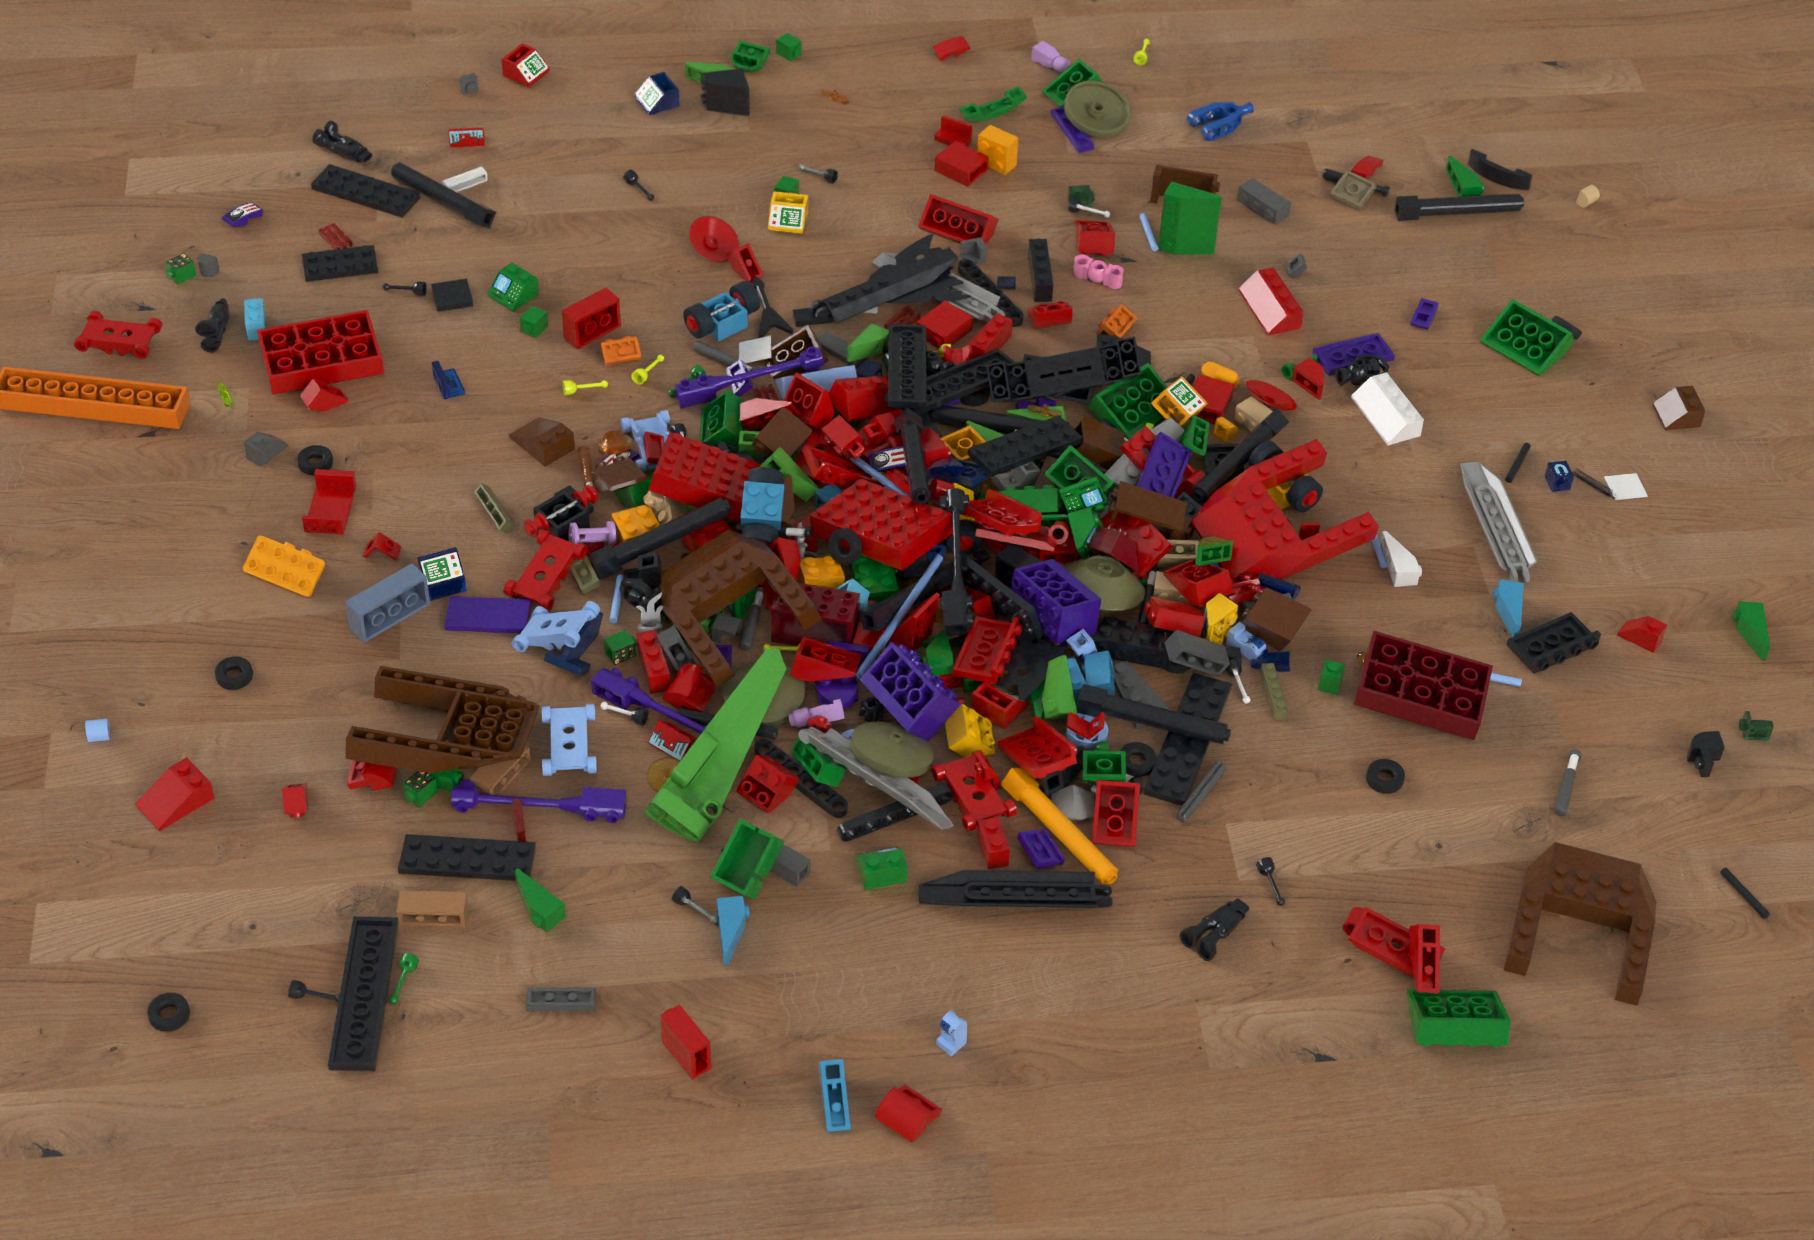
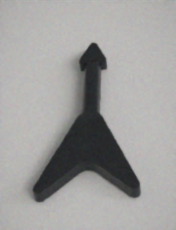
(770, 317)

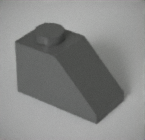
(263, 447)
(675, 647)

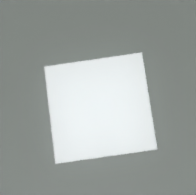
(755, 349)
(1626, 486)

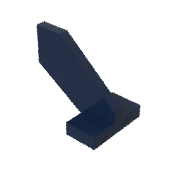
(570, 657)

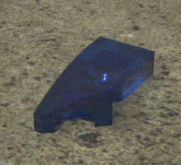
(950, 464)
(1280, 659)

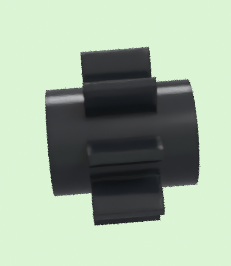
(871, 709)

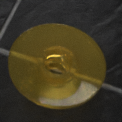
(660, 771)

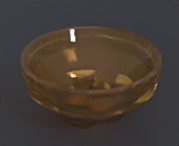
(614, 443)

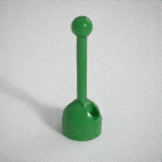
(1288, 369)
(695, 372)
(408, 963)

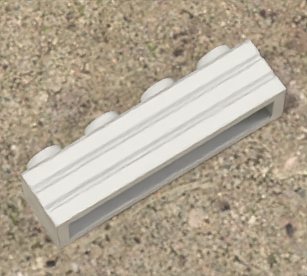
(466, 179)

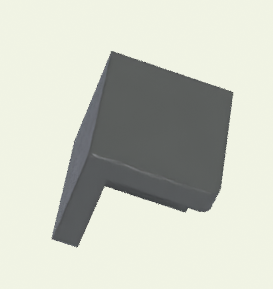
(974, 250)
(725, 625)

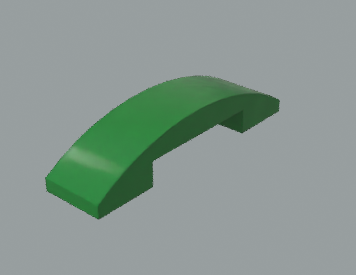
(996, 108)

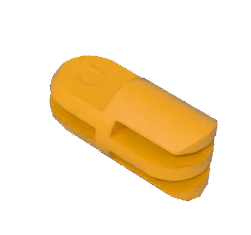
(1219, 372)

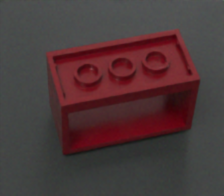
(836, 608)

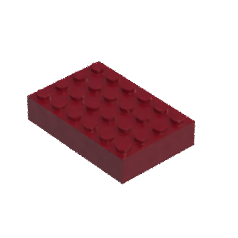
(1423, 685)

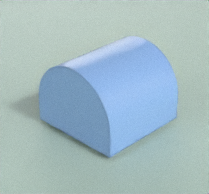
(97, 730)

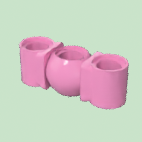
(1098, 271)

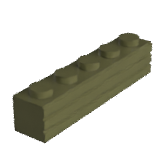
(494, 508)
(1273, 691)

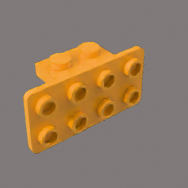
(284, 565)

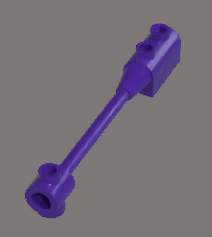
(705, 387)
(624, 692)
(592, 804)

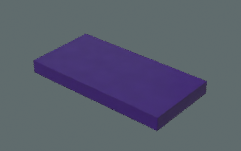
(1344, 352)
(1164, 466)
(487, 614)

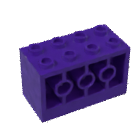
(1058, 598)
(910, 691)

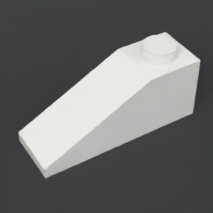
(1401, 563)

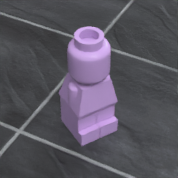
(1049, 57)
(832, 712)

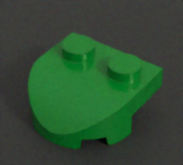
(749, 56)

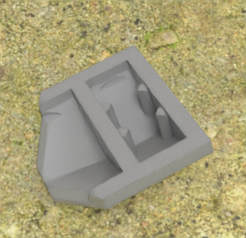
(1074, 802)

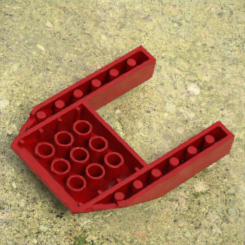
(1259, 529)

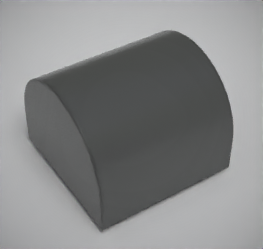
(208, 265)

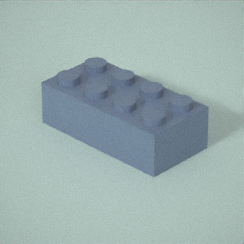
(387, 602)

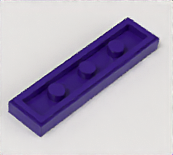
(1077, 137)

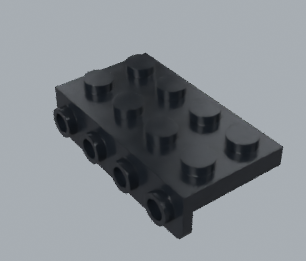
(1133, 642)
(1553, 642)

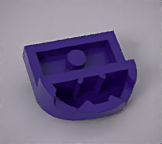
(843, 689)

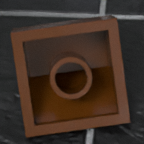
(1680, 409)

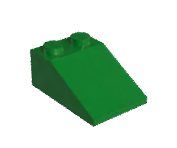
(1076, 73)

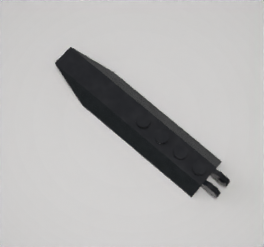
(885, 287)
(1016, 889)

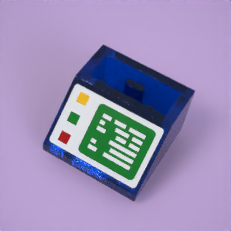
(658, 94)
(443, 573)

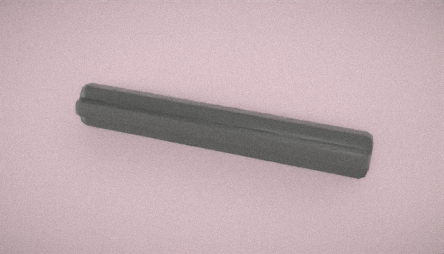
(1201, 791)

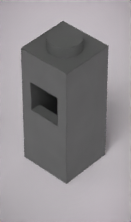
(791, 866)

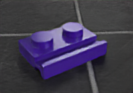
(1040, 848)

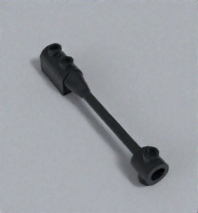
(956, 601)

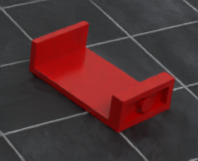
(330, 502)

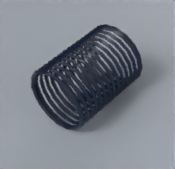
(1001, 280)

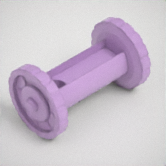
(605, 534)

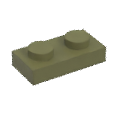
(585, 575)

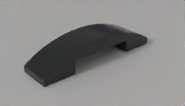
(1498, 174)

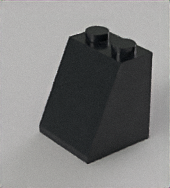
(726, 92)

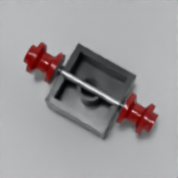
(560, 511)

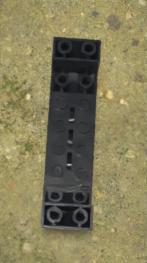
(1064, 372)

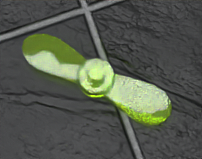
(224, 394)

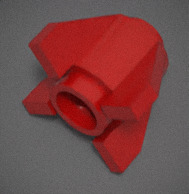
(957, 355)

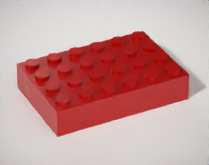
(320, 349)
(701, 474)
(887, 523)

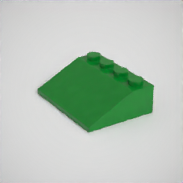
(1189, 220)
(1527, 338)
(1129, 402)
(1458, 1018)

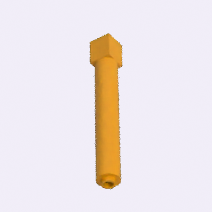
(1025, 789)

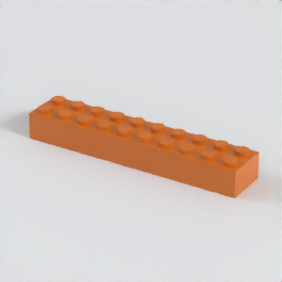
(93, 397)

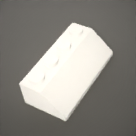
(1388, 409)

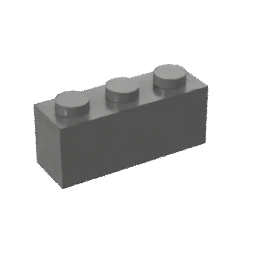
(1264, 201)
(1197, 653)

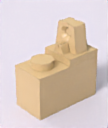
(664, 507)

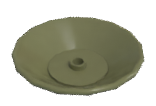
(1109, 581)

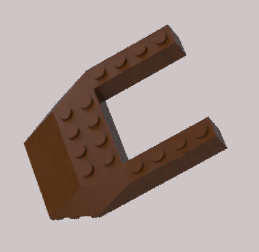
(717, 577)
(480, 729)
(1592, 890)

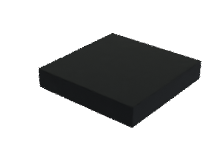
(452, 295)

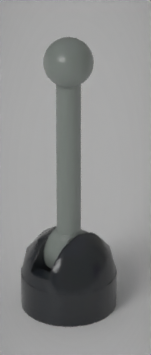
(829, 175)
(683, 897)

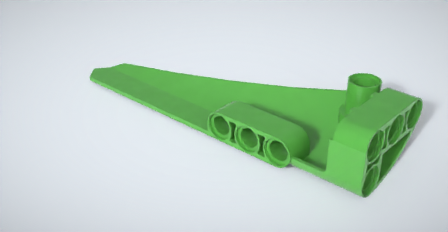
(716, 756)

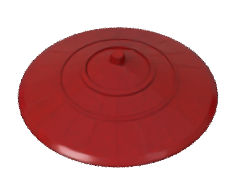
(713, 238)
(1271, 395)

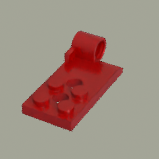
(1145, 439)
(937, 486)
(1043, 540)
(1374, 936)

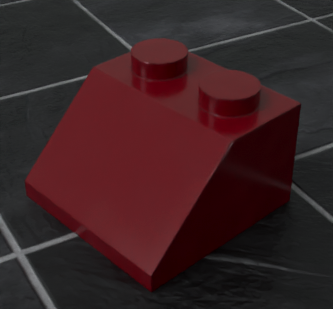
(1116, 545)

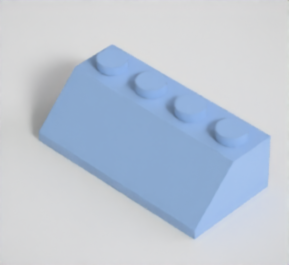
(823, 378)

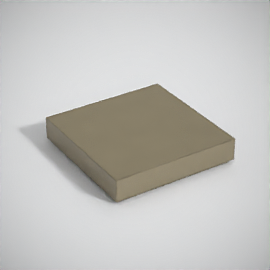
(1352, 190)

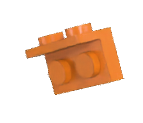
(1118, 323)
(620, 350)

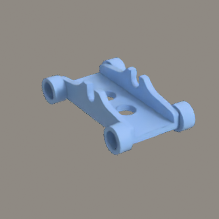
(654, 425)
(557, 631)
(578, 756)

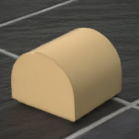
(1588, 196)

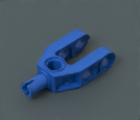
(1227, 112)

